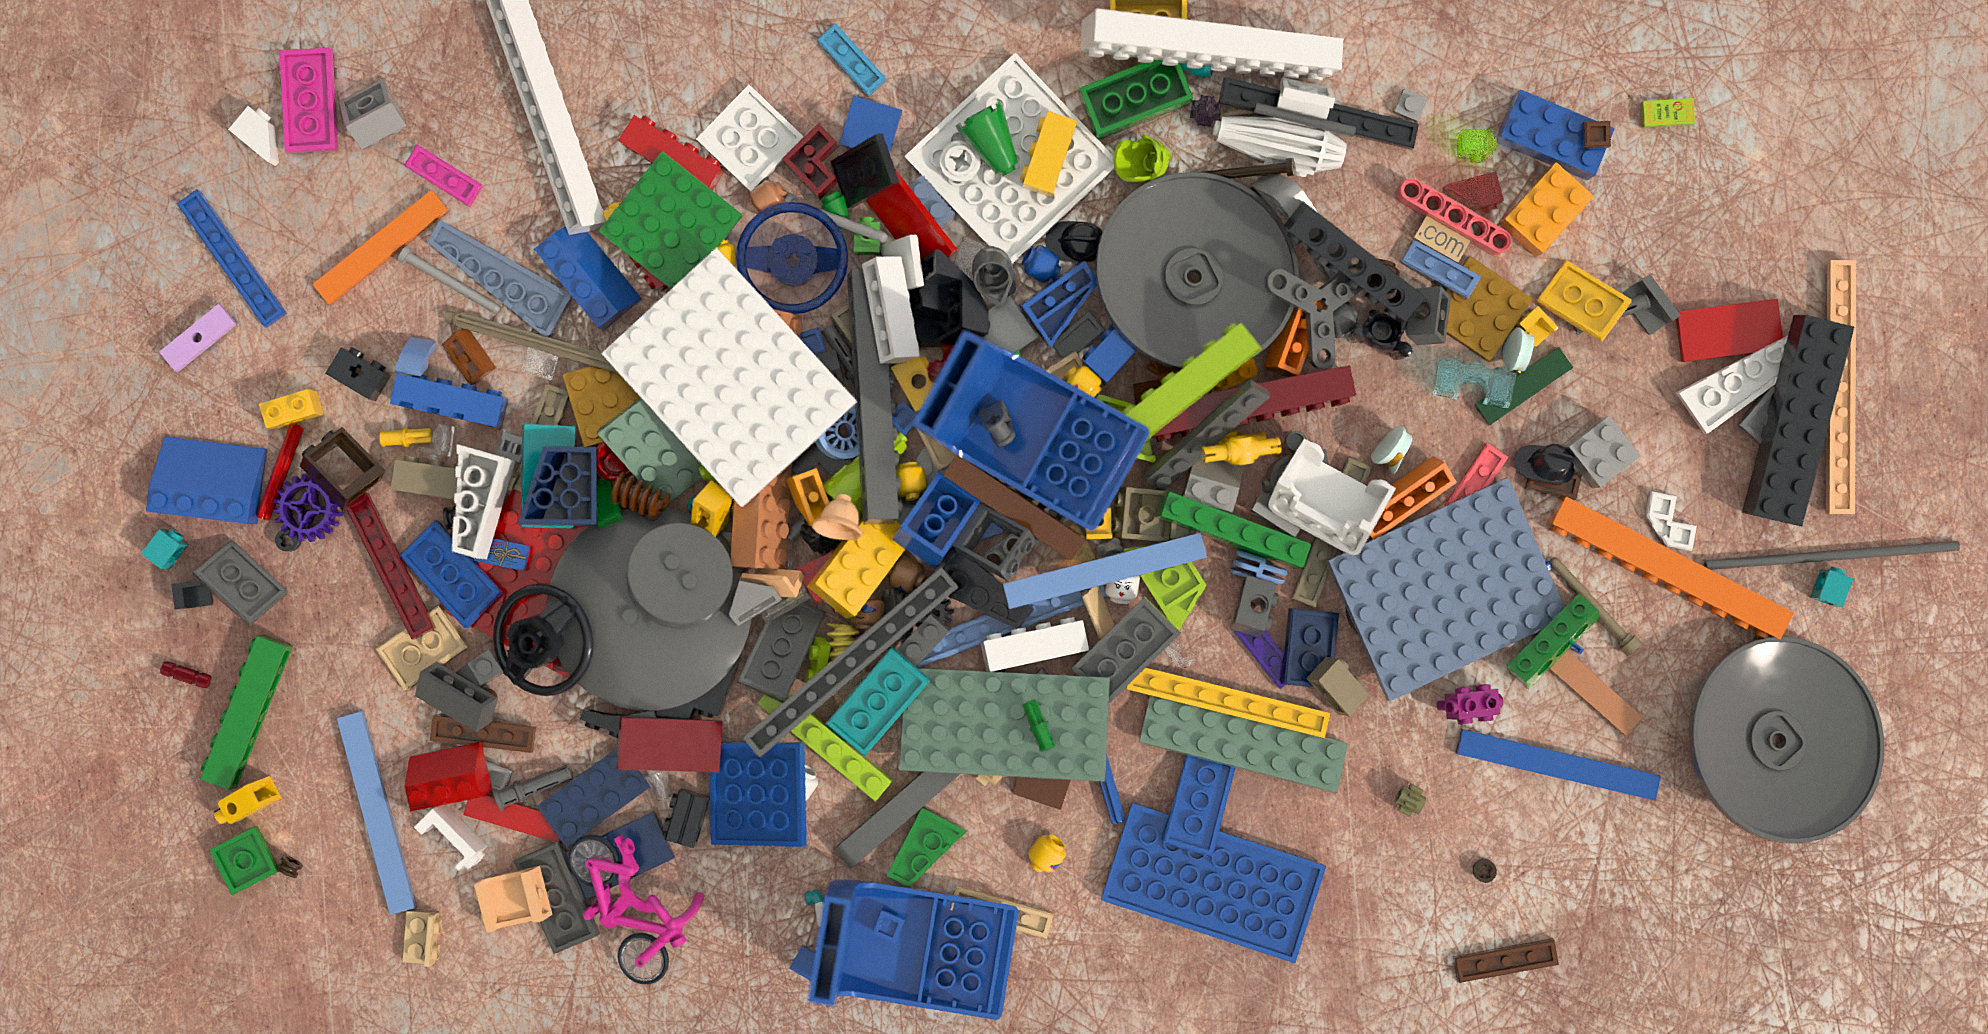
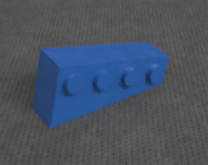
(449, 400)

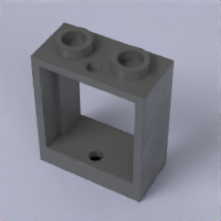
(974, 530)

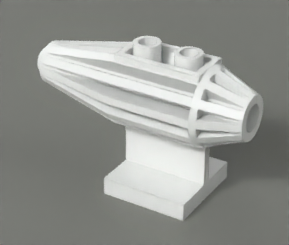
(1277, 139)

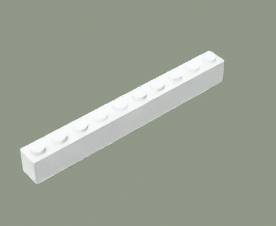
(547, 115)

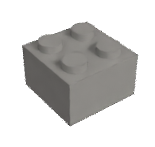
(1601, 452)

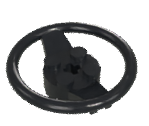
(545, 633)

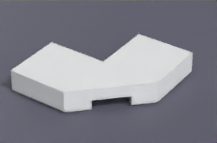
(1660, 514)

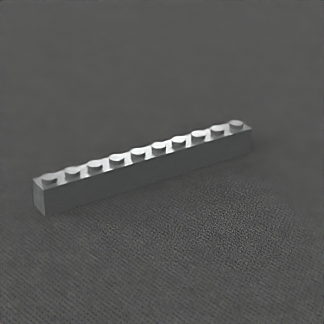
(873, 412)
(850, 662)

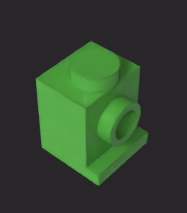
(867, 246)

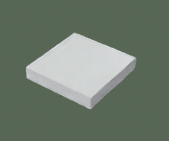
(908, 250)

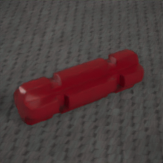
(185, 674)

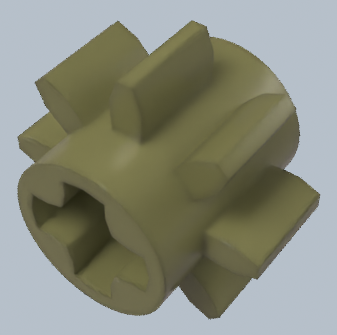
(1410, 799)

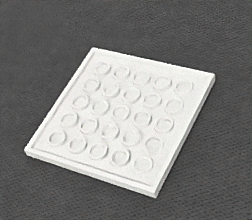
(997, 204)

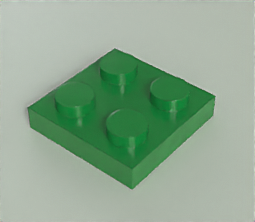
(244, 860)

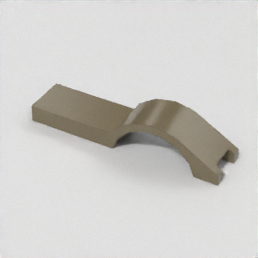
(548, 412)

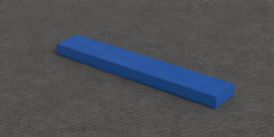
(231, 258)

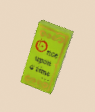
(1668, 112)

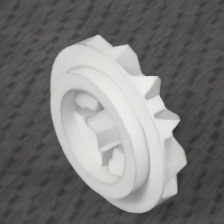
(955, 150)

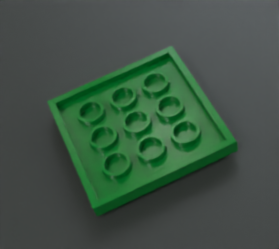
(670, 221)

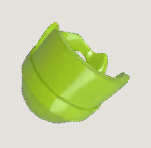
(1141, 159)

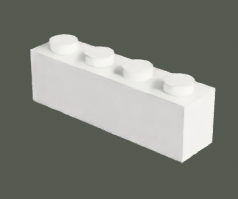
(890, 310)
(1034, 646)

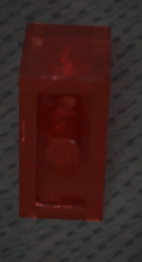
(1477, 192)

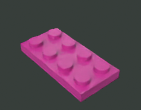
(308, 100)

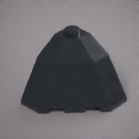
(946, 304)

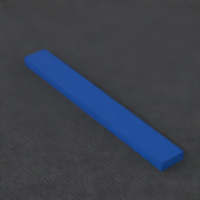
(1558, 764)

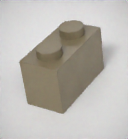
(1338, 686)

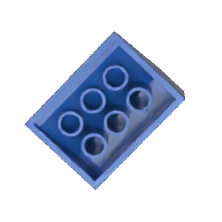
(207, 480)

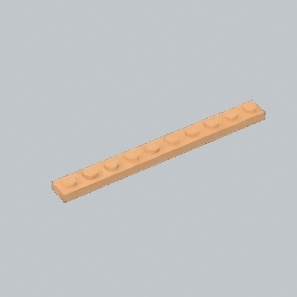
(1841, 429)

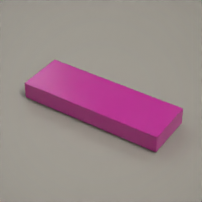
(443, 175)

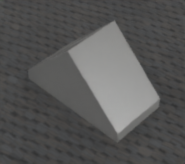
(751, 600)

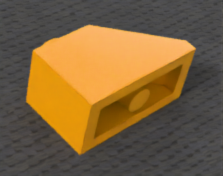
(808, 494)

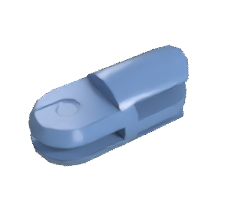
(1258, 568)

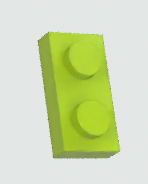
(819, 657)

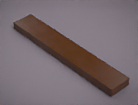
(1014, 506)

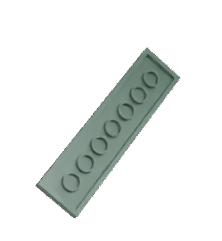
(1244, 744)

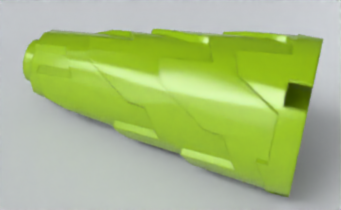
(847, 478)

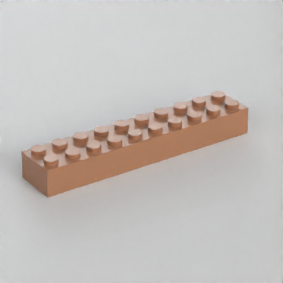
(762, 524)

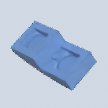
(415, 356)

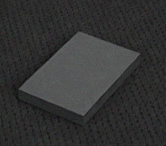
(240, 583)

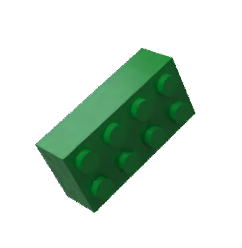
(1134, 97)

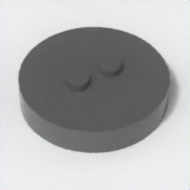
(679, 575)

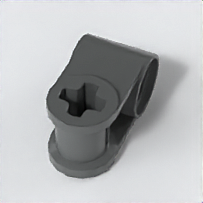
(998, 421)

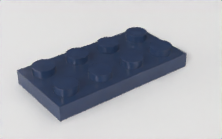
(591, 798)

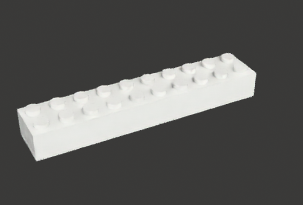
(1210, 45)

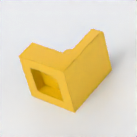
(1537, 323)

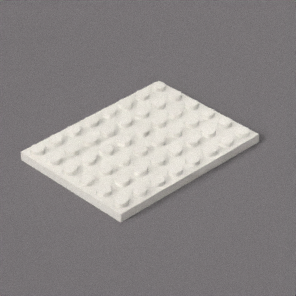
(729, 377)

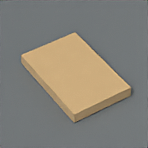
(409, 657)

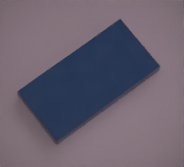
(649, 846)

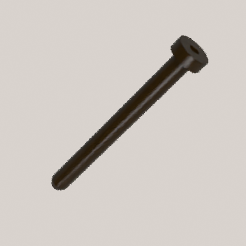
(1288, 167)

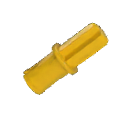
(405, 437)

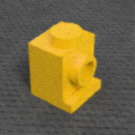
(1103, 531)

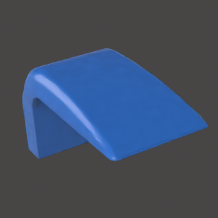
(1065, 443)
(940, 960)

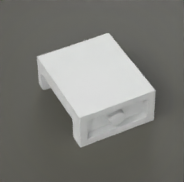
(456, 832)

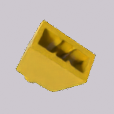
(247, 801)

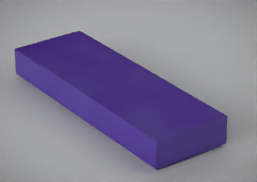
(1266, 653)

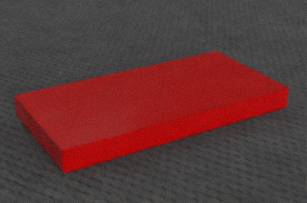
(906, 215)
(1728, 329)

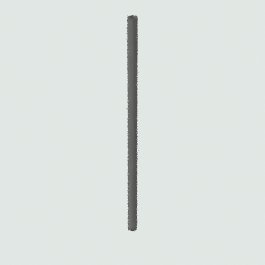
(1832, 555)

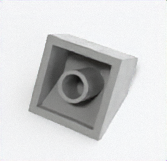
(372, 114)
(1214, 484)

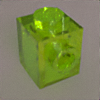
(1476, 144)

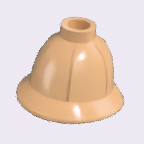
(839, 520)

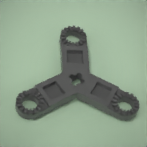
(1318, 322)

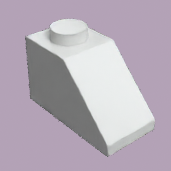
(258, 133)

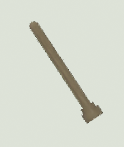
(1626, 640)

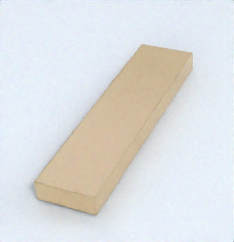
(1030, 919)

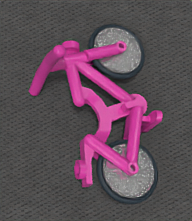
(640, 955)

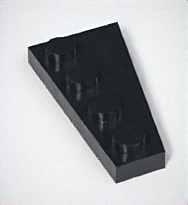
(981, 590)

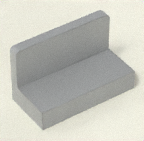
(1261, 509)

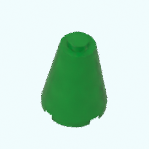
(991, 138)

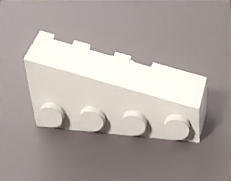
(478, 500)

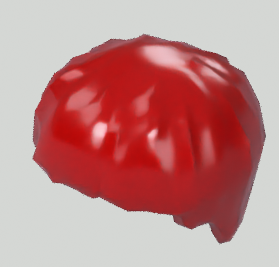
(608, 464)

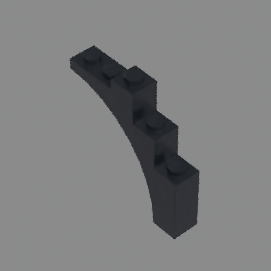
(708, 705)

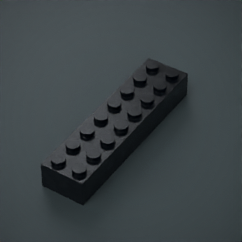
(1798, 419)

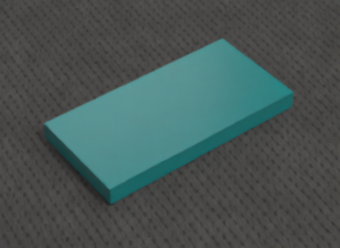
(533, 440)
(878, 701)

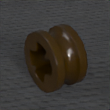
(289, 866)
(1476, 869)

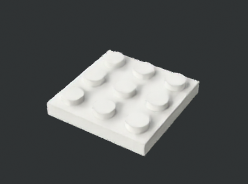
(749, 138)

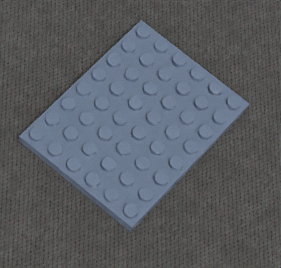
(1447, 589)

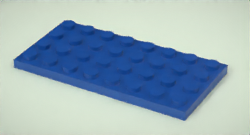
(1238, 895)

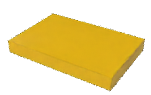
(1584, 301)

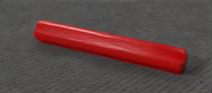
(280, 471)

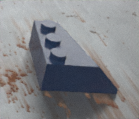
(562, 488)

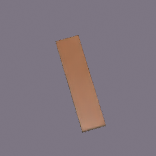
(1596, 693)

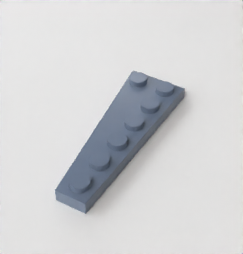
(519, 289)

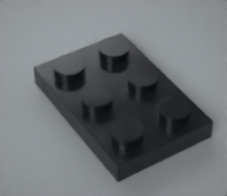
(864, 170)

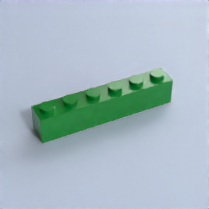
(1233, 530)
(246, 712)

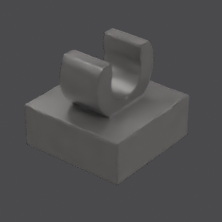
(510, 447)

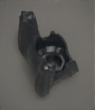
(1388, 340)

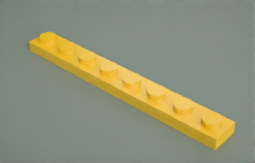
(1231, 701)

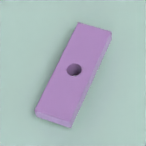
(187, 348)

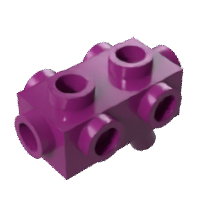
(1469, 704)

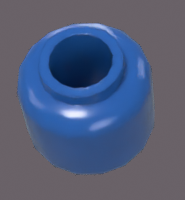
(1041, 264)

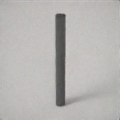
(1304, 119)

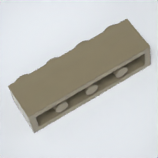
(424, 479)

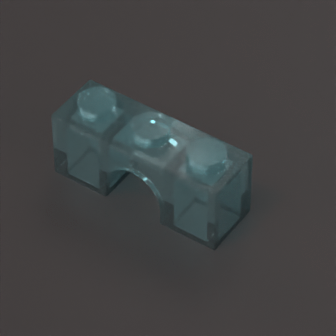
(1496, 383)

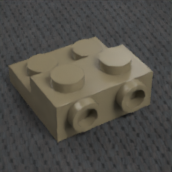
(1137, 513)

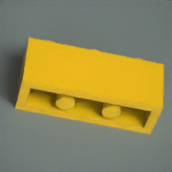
(1048, 153)

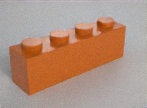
(1414, 492)

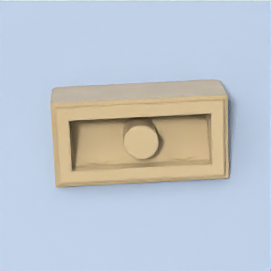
(1097, 610)

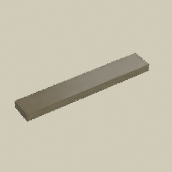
(1316, 569)

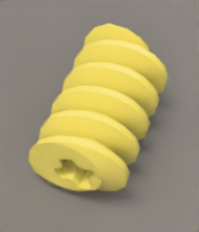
(841, 637)

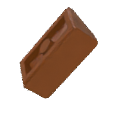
(468, 355)

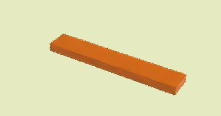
(380, 247)

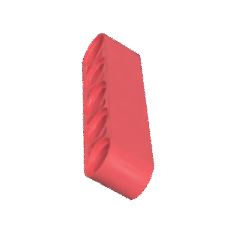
(1466, 216)

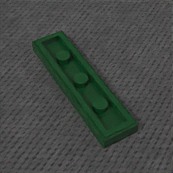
(1529, 383)

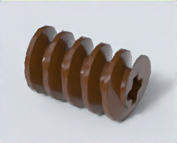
(639, 498)

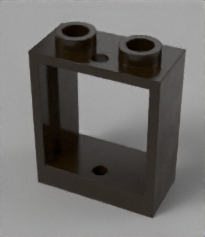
(372, 470)

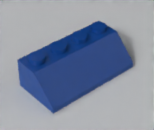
(588, 276)

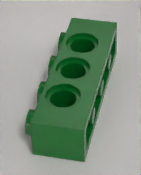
(1553, 641)

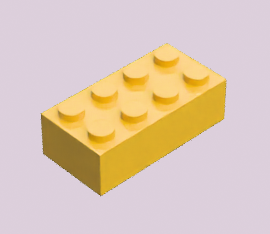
(857, 568)

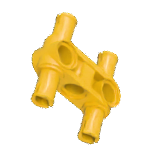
(1241, 448)

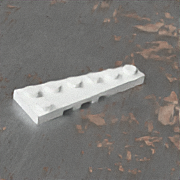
(1733, 387)

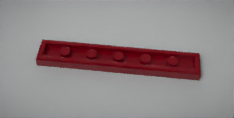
(390, 566)

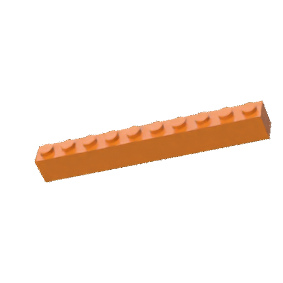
(1669, 568)

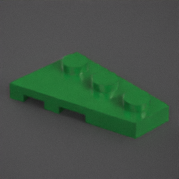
(923, 846)

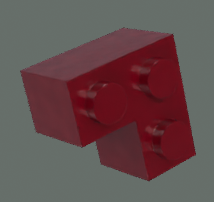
(806, 161)

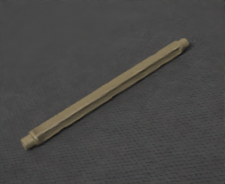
(529, 339)

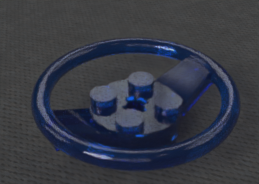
(774, 258)

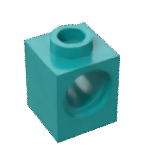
(165, 548)
(1832, 587)

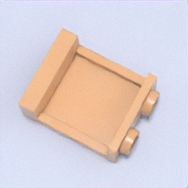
(512, 898)

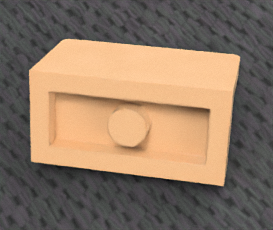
(783, 581)

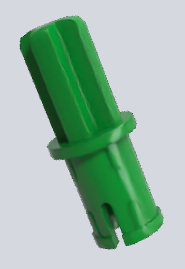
(1038, 725)

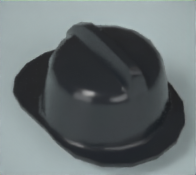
(1074, 240)
(1545, 463)

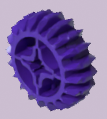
(305, 517)

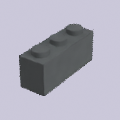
(456, 696)

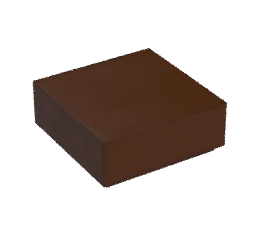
(1596, 134)

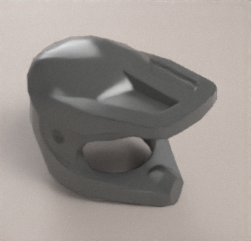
(994, 274)

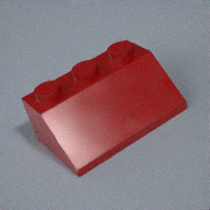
(447, 776)

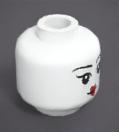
(1123, 590)

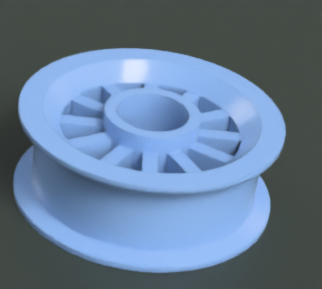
(839, 453)

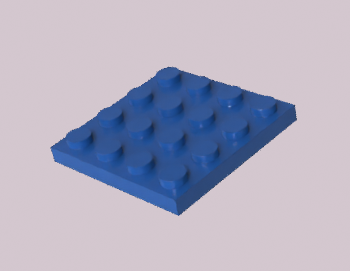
(759, 797)

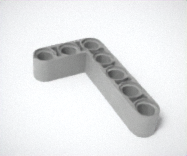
(1286, 197)

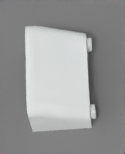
(1328, 500)

